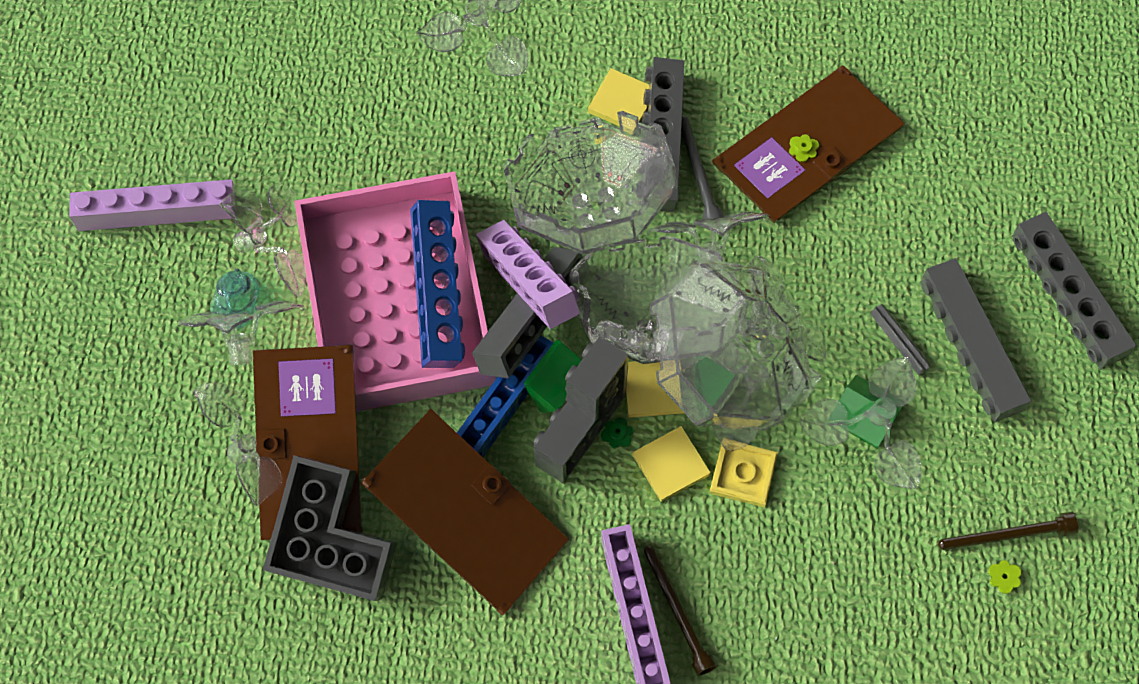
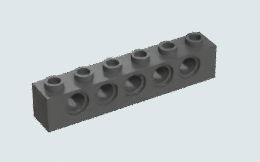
(669, 74)
(1087, 296)

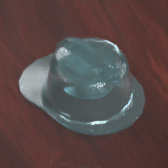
(235, 293)

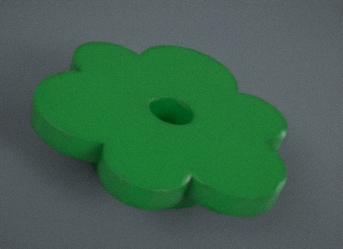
(614, 439)

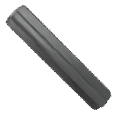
(900, 339)

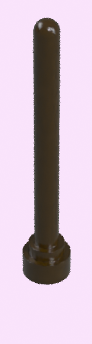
(1064, 524)
(702, 660)

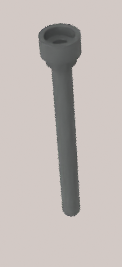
(711, 210)

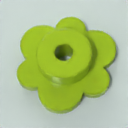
(803, 153)
(1012, 575)

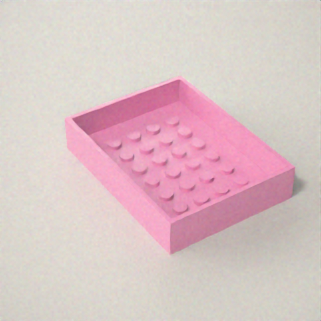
(365, 288)

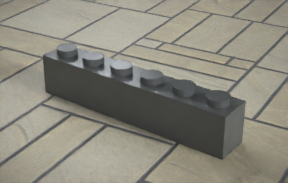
(518, 325)
(975, 340)

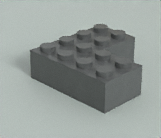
(592, 397)
(310, 535)

